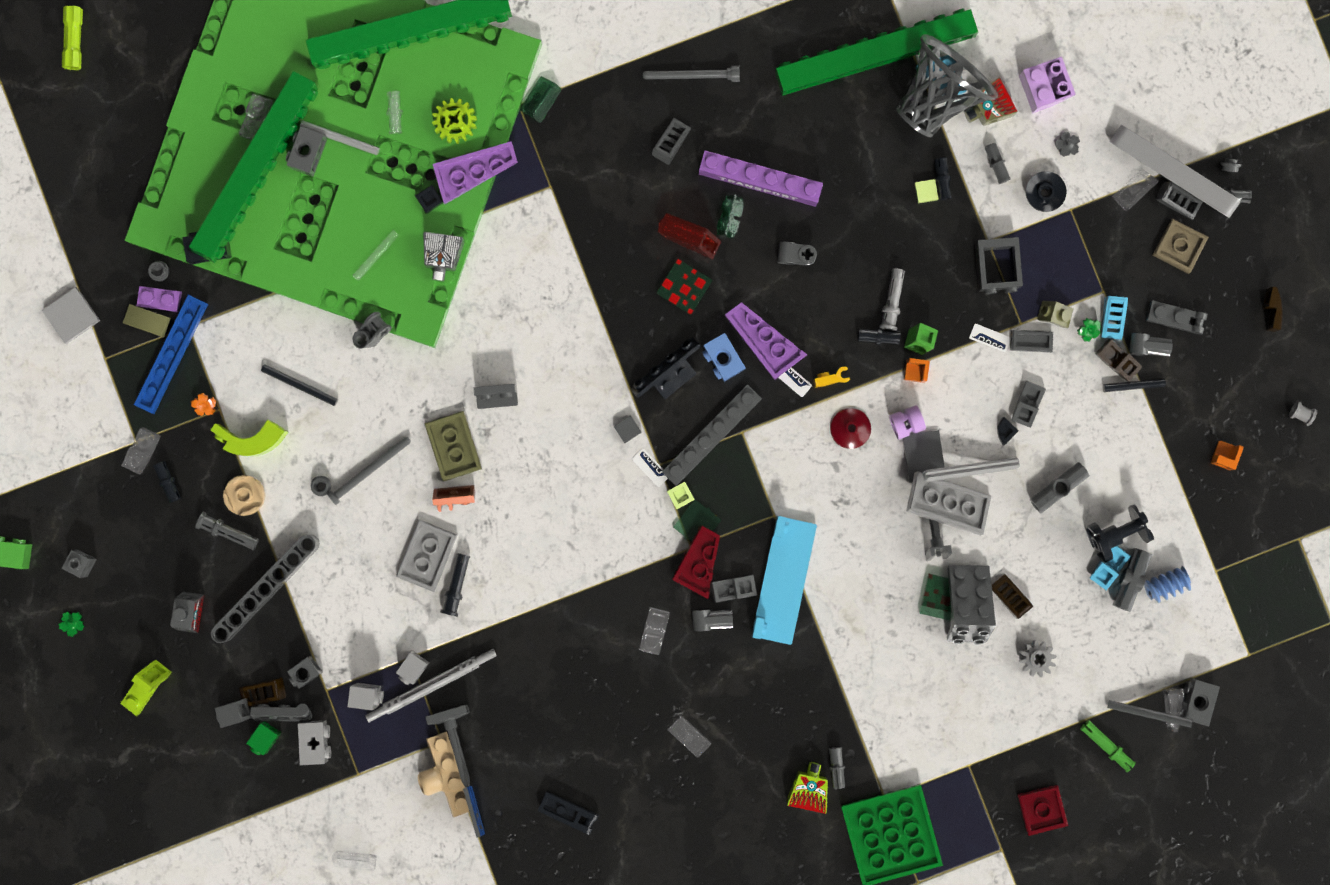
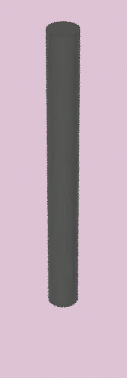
(1150, 713)

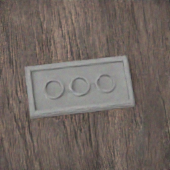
(949, 504)

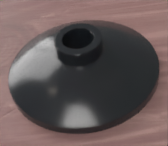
(1052, 184)

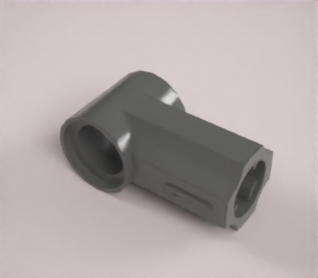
(1145, 345)
(706, 620)

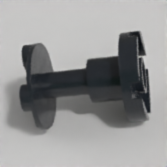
(1113, 536)

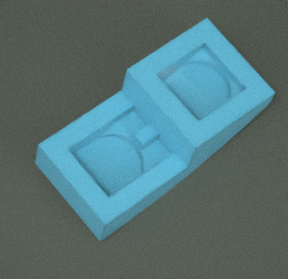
(1107, 572)

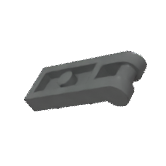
(1175, 317)
(281, 713)

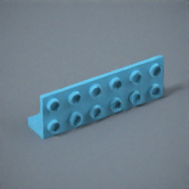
(784, 580)

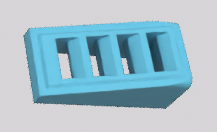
(1123, 301)

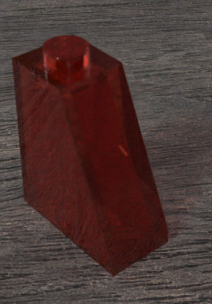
(689, 235)

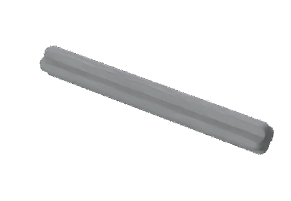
(971, 469)

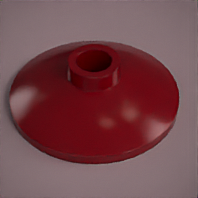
(840, 431)

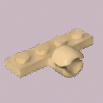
(444, 775)

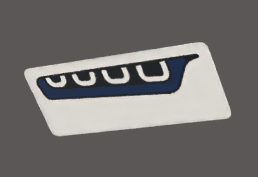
(990, 337)
(795, 382)
(650, 467)

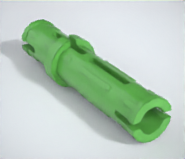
(1114, 752)

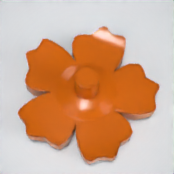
(203, 404)

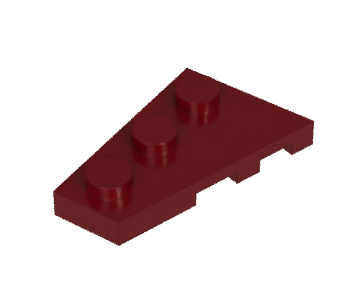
(698, 562)

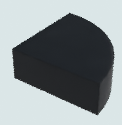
(1005, 431)

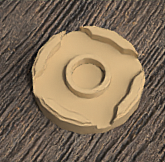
(244, 495)

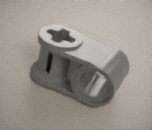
(791, 254)
(374, 329)

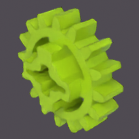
(450, 127)

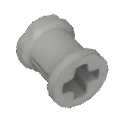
(1303, 413)

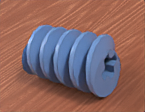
(1168, 584)

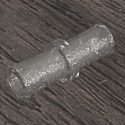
(394, 112)

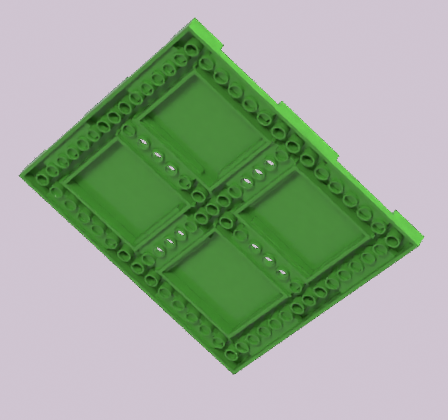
(254, 50)

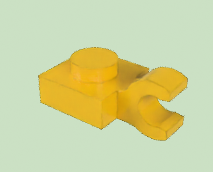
(827, 379)

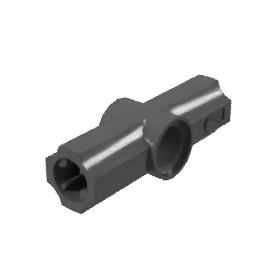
(1069, 479)
(1132, 579)

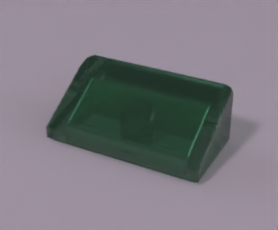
(540, 99)

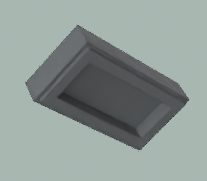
(1031, 341)

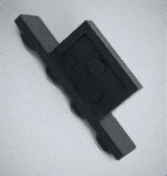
(670, 373)

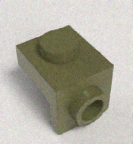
(1055, 313)

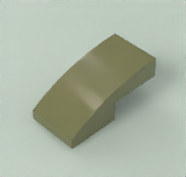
(146, 320)

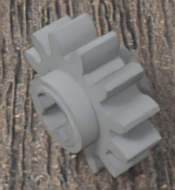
(1029, 658)

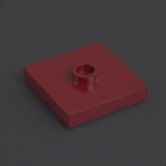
(1042, 810)

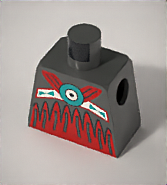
(187, 612)

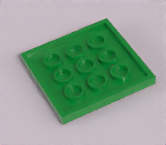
(891, 835)

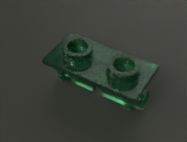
(731, 207)

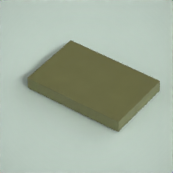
(453, 446)

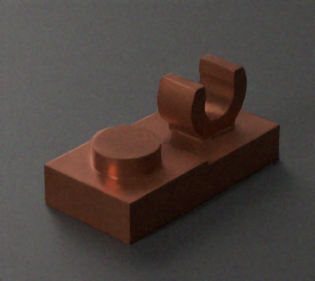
(454, 495)

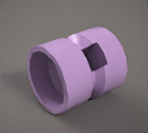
(914, 420)

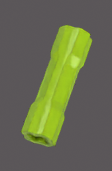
(72, 37)

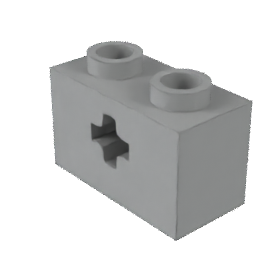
(365, 696)
(307, 751)

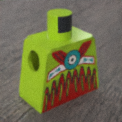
(809, 790)

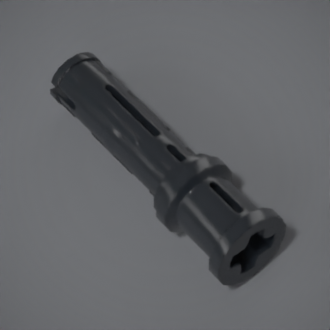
(453, 595)

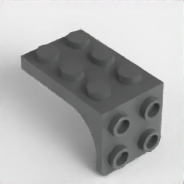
(970, 604)

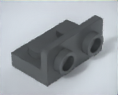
(496, 396)

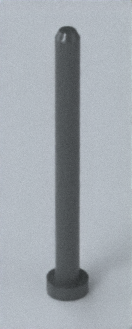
(368, 470)

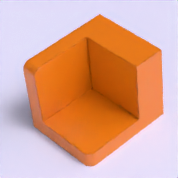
(916, 370)
(1227, 455)

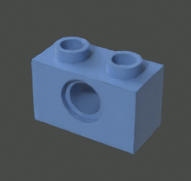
(723, 345)

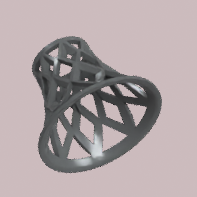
(950, 93)

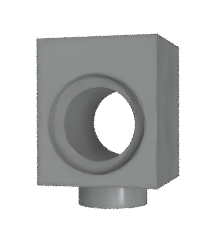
(412, 668)

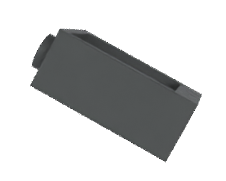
(996, 244)

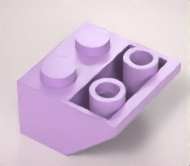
(1046, 84)

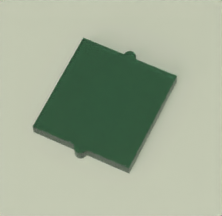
(695, 517)

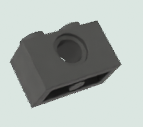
(306, 163)
(1208, 694)

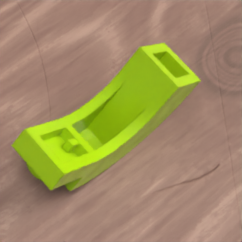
(263, 442)

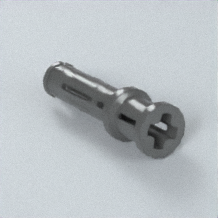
(218, 527)

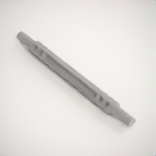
(431, 685)

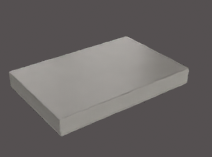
(426, 555)

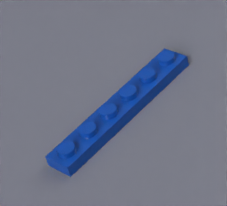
(171, 354)

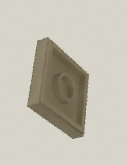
(1180, 246)

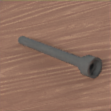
(731, 74)

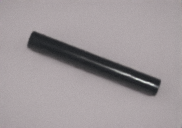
(1134, 385)

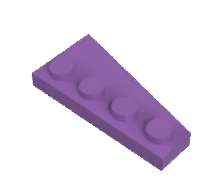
(470, 170)
(768, 345)

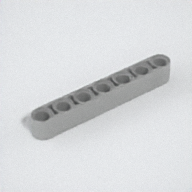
(1175, 171)

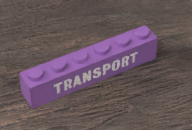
(760, 178)

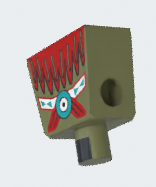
(993, 110)

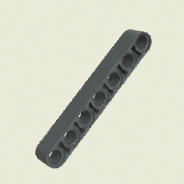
(256, 592)

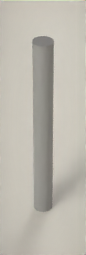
(342, 138)

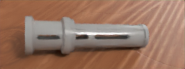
(891, 309)

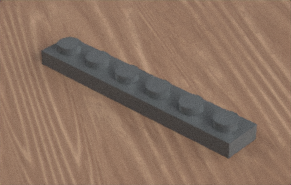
(711, 435)

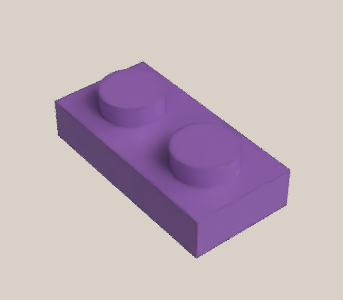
(159, 299)

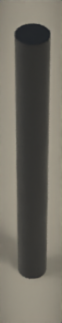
(299, 385)

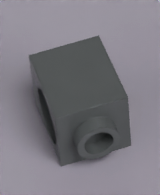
(79, 563)
(312, 668)
(233, 713)

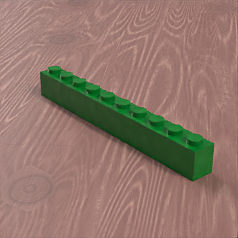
(405, 29)
(874, 52)
(253, 167)

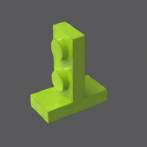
(144, 686)

